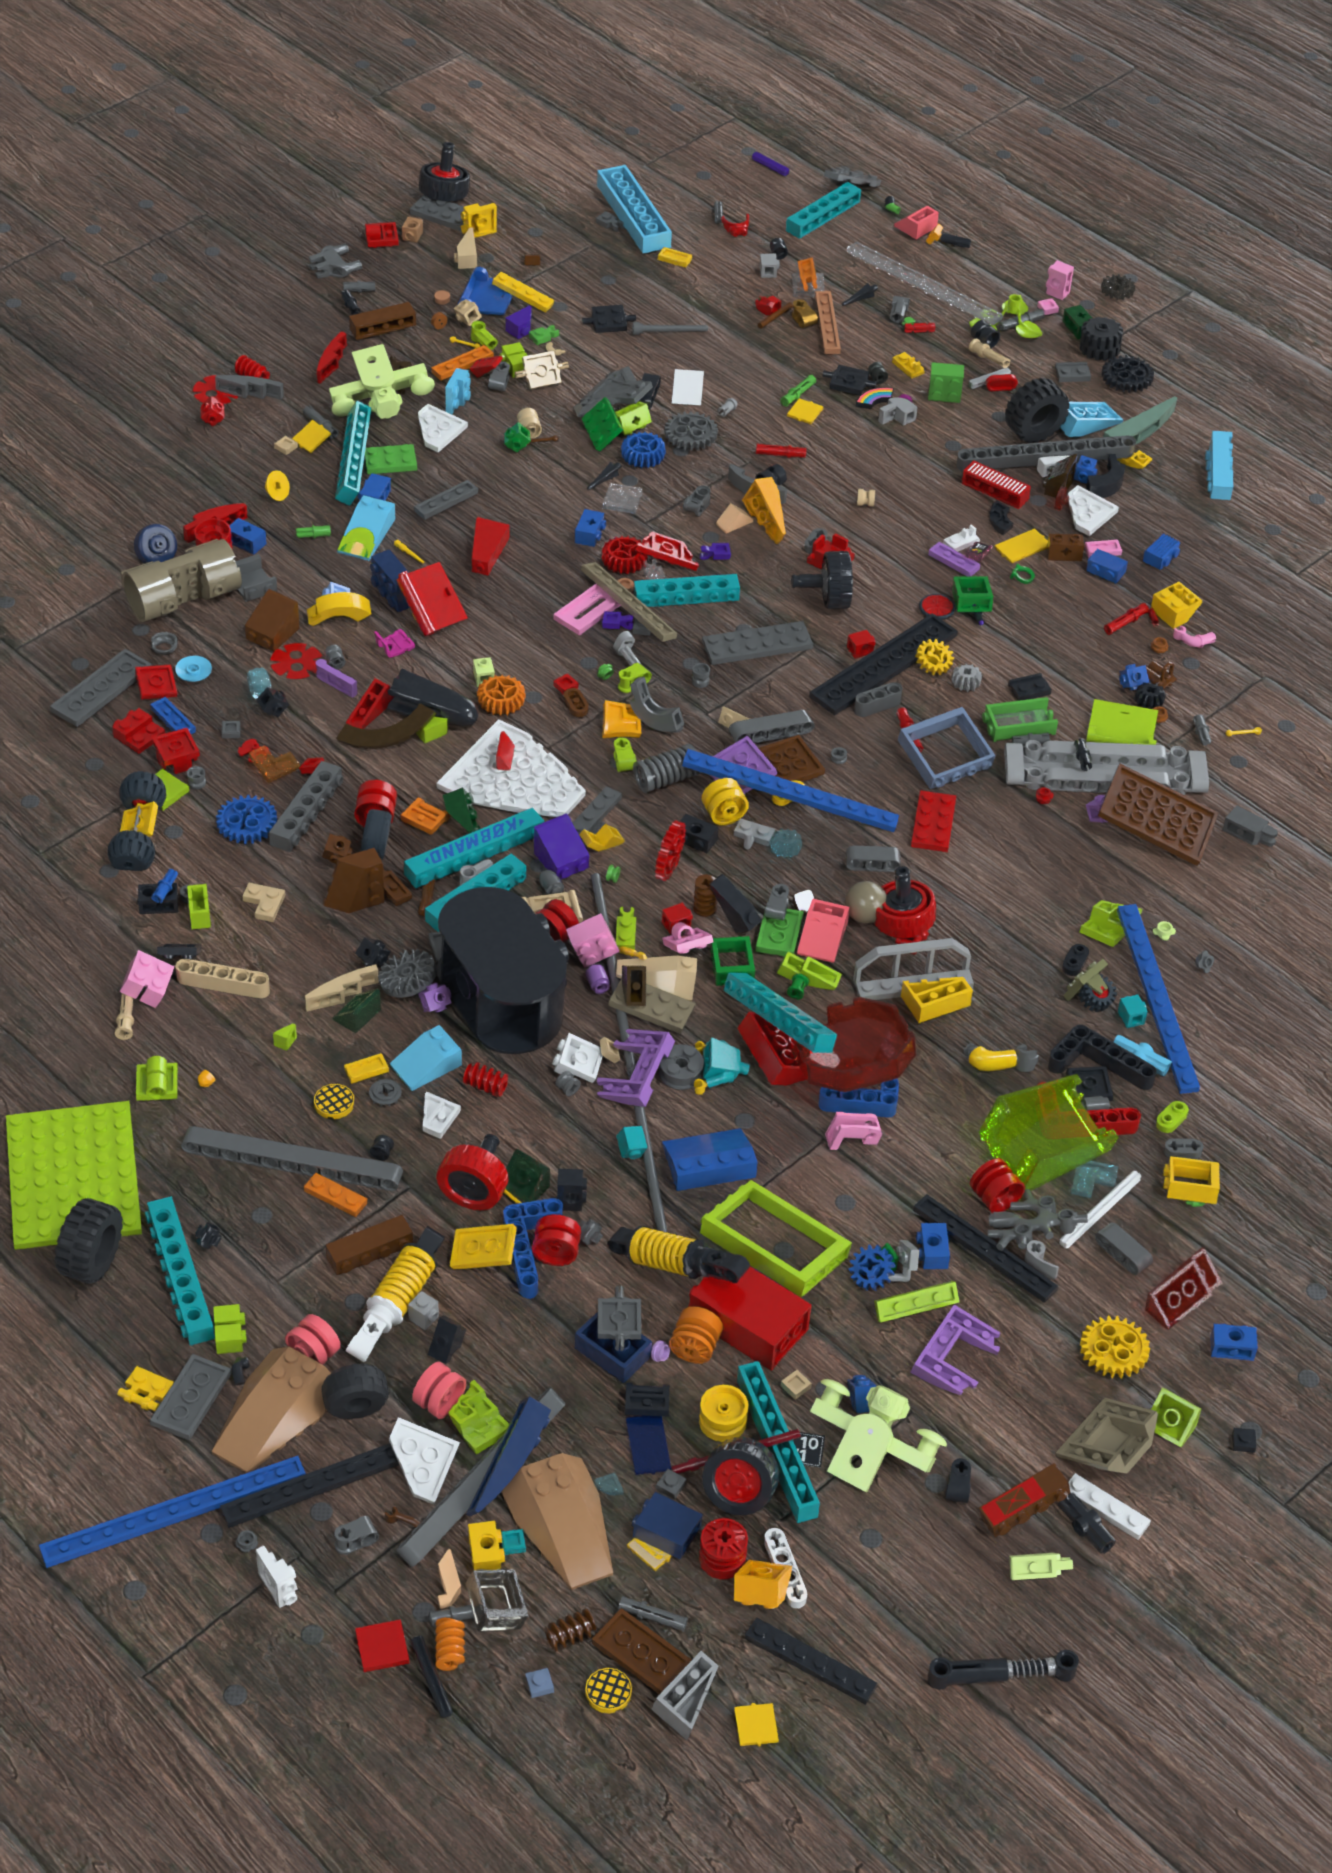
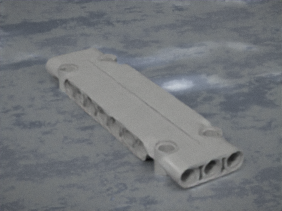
(1059, 769)

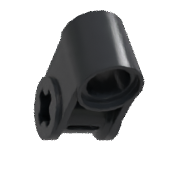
(959, 1481)

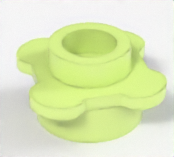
(1164, 930)

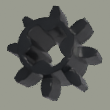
(208, 1235)

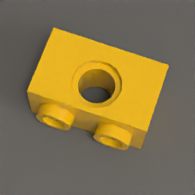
(484, 1535)

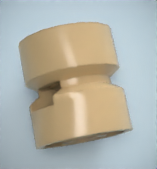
(529, 419)

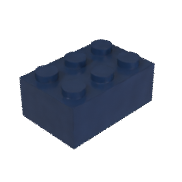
(384, 574)
(603, 1353)

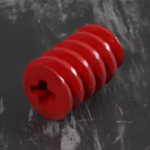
(248, 367)
(485, 1080)

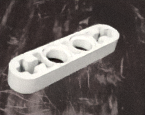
(783, 1548)

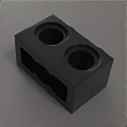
(148, 906)

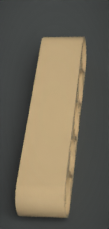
(222, 978)

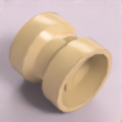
(866, 497)

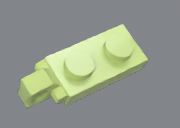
(1038, 1565)

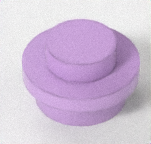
(660, 1351)

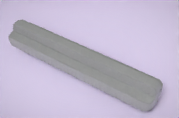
(980, 381)

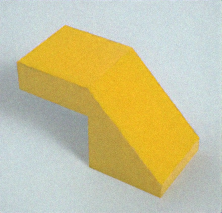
(603, 839)

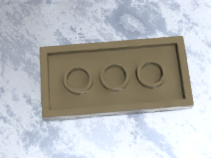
(661, 1008)

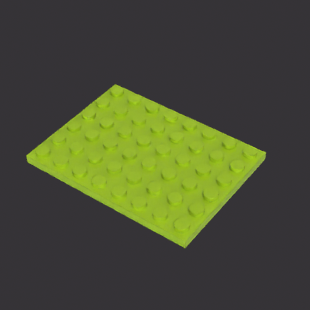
(67, 1158)

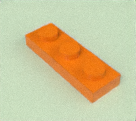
(335, 1194)

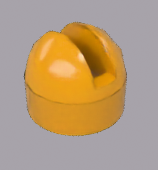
(206, 1079)

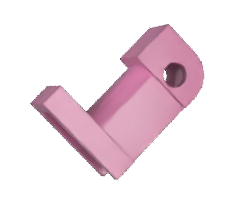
(853, 1126)

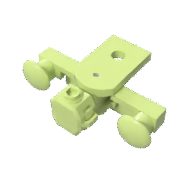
(379, 383)
(871, 1434)

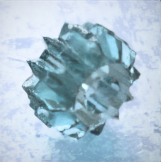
(258, 681)
(786, 843)

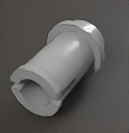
(730, 404)

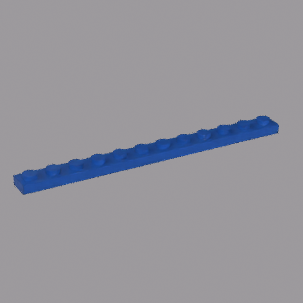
(791, 790)
(1158, 999)
(168, 1512)

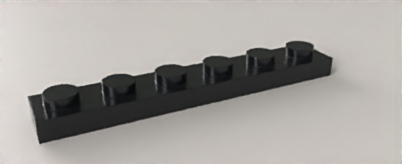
(811, 1661)

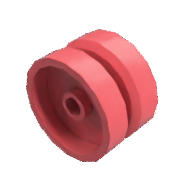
(314, 1339)
(438, 1390)

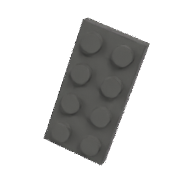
(439, 212)
(190, 1397)

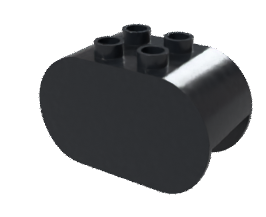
(502, 969)

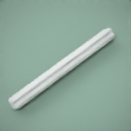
(1101, 1208)

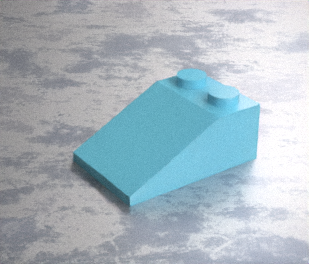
(427, 1058)

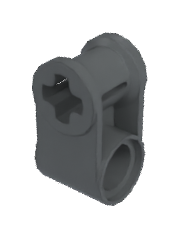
(499, 377)
(698, 500)
(778, 902)
(357, 1534)

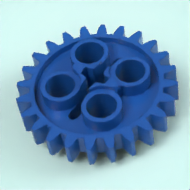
(237, 813)

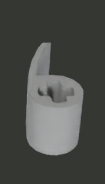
(1034, 1257)

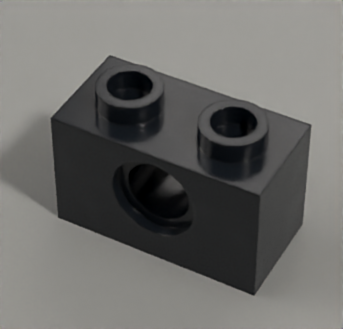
(699, 833)
(570, 1189)

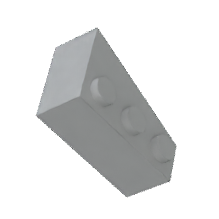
(684, 1696)

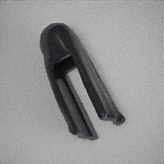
(411, 690)

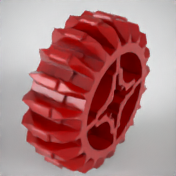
(620, 555)

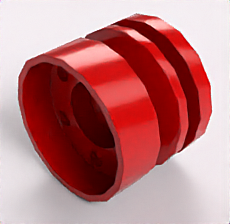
(212, 529)
(997, 1185)
(723, 1548)

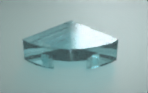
(609, 1485)

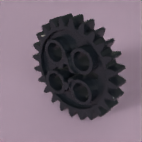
(1127, 373)

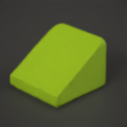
(285, 1037)

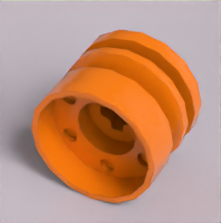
(696, 1335)

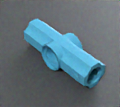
(1146, 1053)

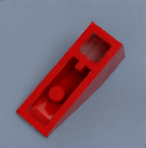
(371, 705)

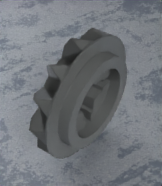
(391, 1088)

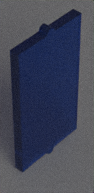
(648, 1444)

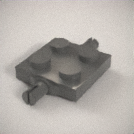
(619, 1318)

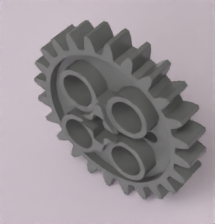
(691, 431)

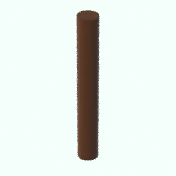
(776, 314)

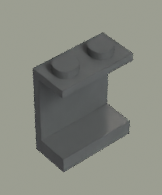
(254, 579)

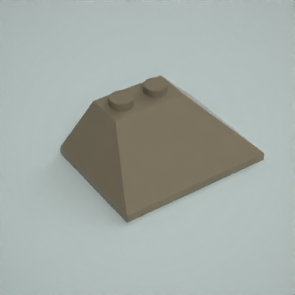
(1111, 1437)

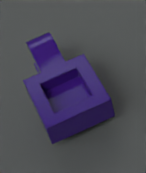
(717, 550)
(614, 620)

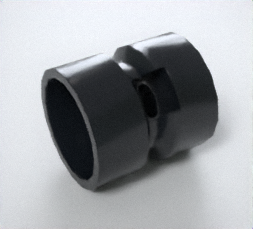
(985, 333)
(776, 472)

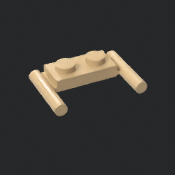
(569, 898)

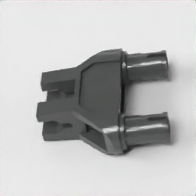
(331, 263)

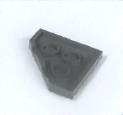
(845, 174)

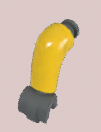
(998, 1060)

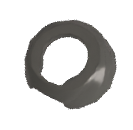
(164, 637)

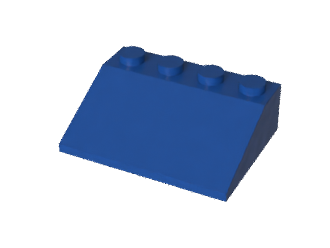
(710, 1159)

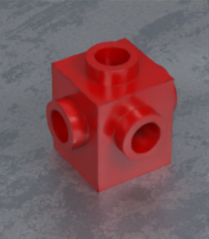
(212, 411)

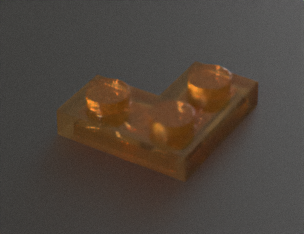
(271, 767)

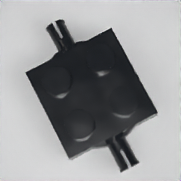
(609, 318)
(849, 379)

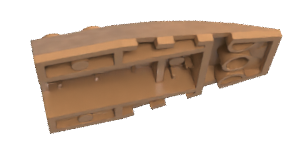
(272, 1408)
(562, 1517)

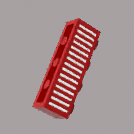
(996, 484)

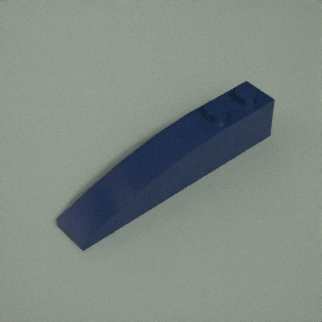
(512, 1452)

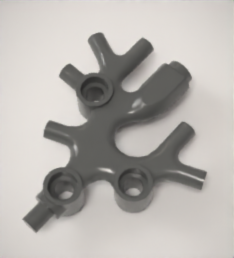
(1023, 1228)

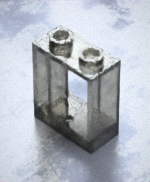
(497, 1618)

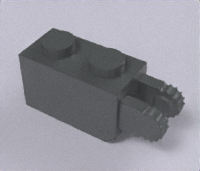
(1249, 827)

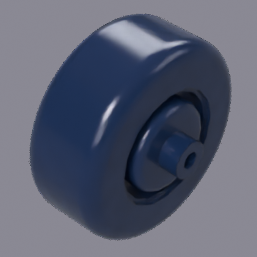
(155, 543)

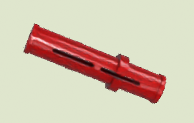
(776, 450)
(1130, 616)
(906, 721)

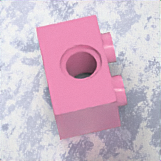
(1059, 280)

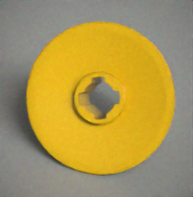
(277, 485)

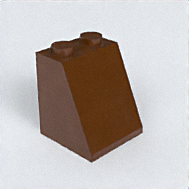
(273, 621)

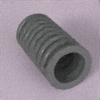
(663, 769)

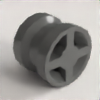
(196, 777)
(568, 1083)

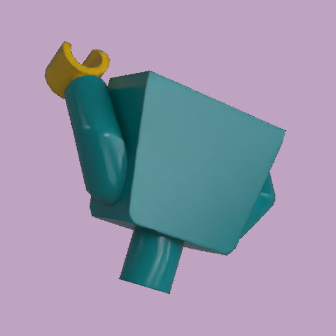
(720, 1065)

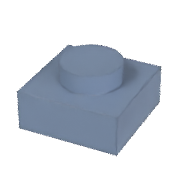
(539, 1682)

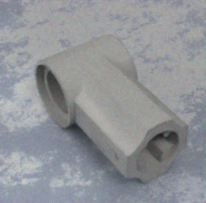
(468, 872)

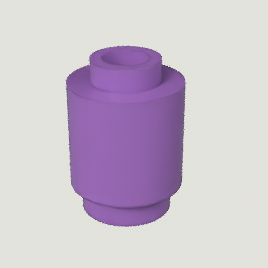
(597, 978)

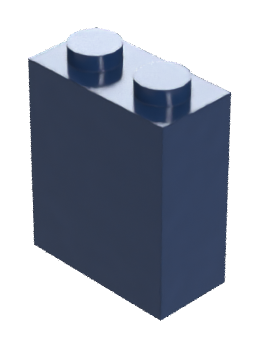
(667, 1525)

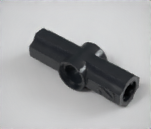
(1087, 1523)

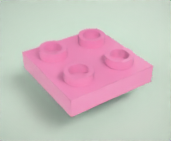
(691, 938)

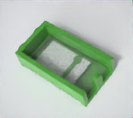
(1019, 718)

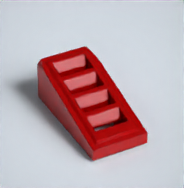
(485, 365)

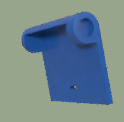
(484, 294)

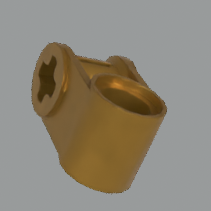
(803, 314)

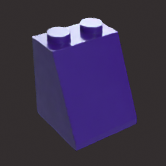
(560, 847)

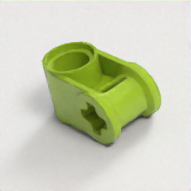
(630, 674)
(623, 755)

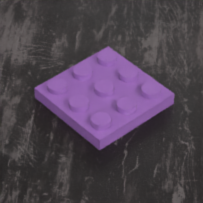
(747, 755)

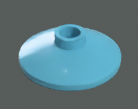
(193, 668)

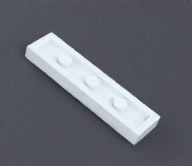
(1109, 1507)

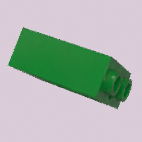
(978, 594)
(727, 945)

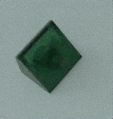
(359, 1010)
(527, 1176)

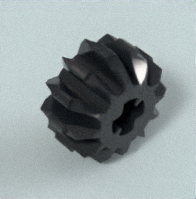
(1150, 695)

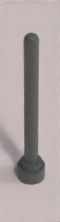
(638, 328)

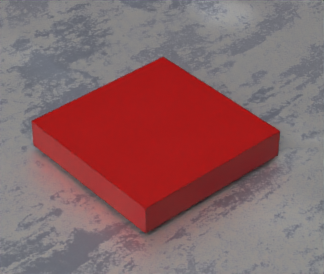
(156, 682)
(382, 1645)

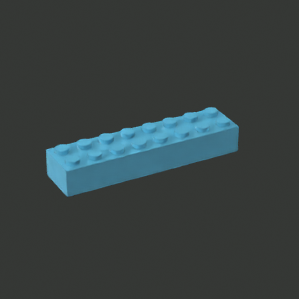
(634, 209)

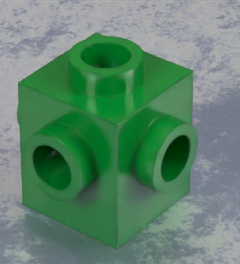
(517, 437)

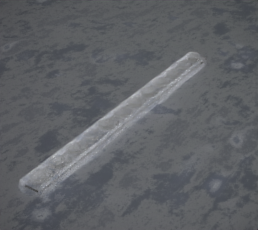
(924, 283)

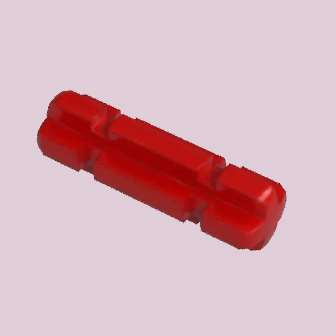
(919, 327)

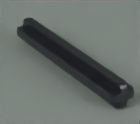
(431, 1676)

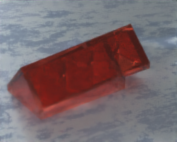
(1183, 1290)

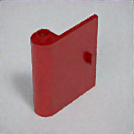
(431, 598)

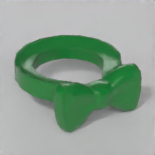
(1022, 568)

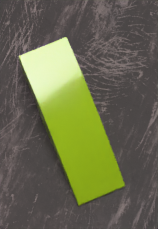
(817, 973)

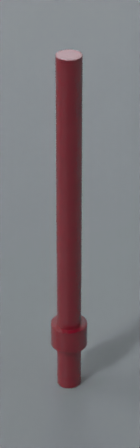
(695, 1463)

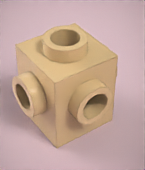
(467, 312)

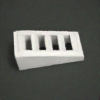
(1046, 463)

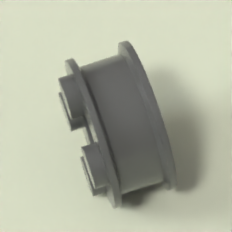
(681, 1067)

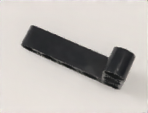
(1104, 1052)

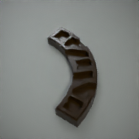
(387, 736)

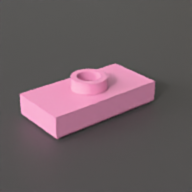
(1109, 546)

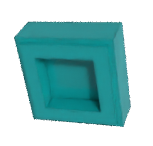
(513, 1541)

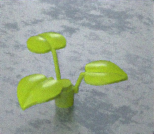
(1017, 306)

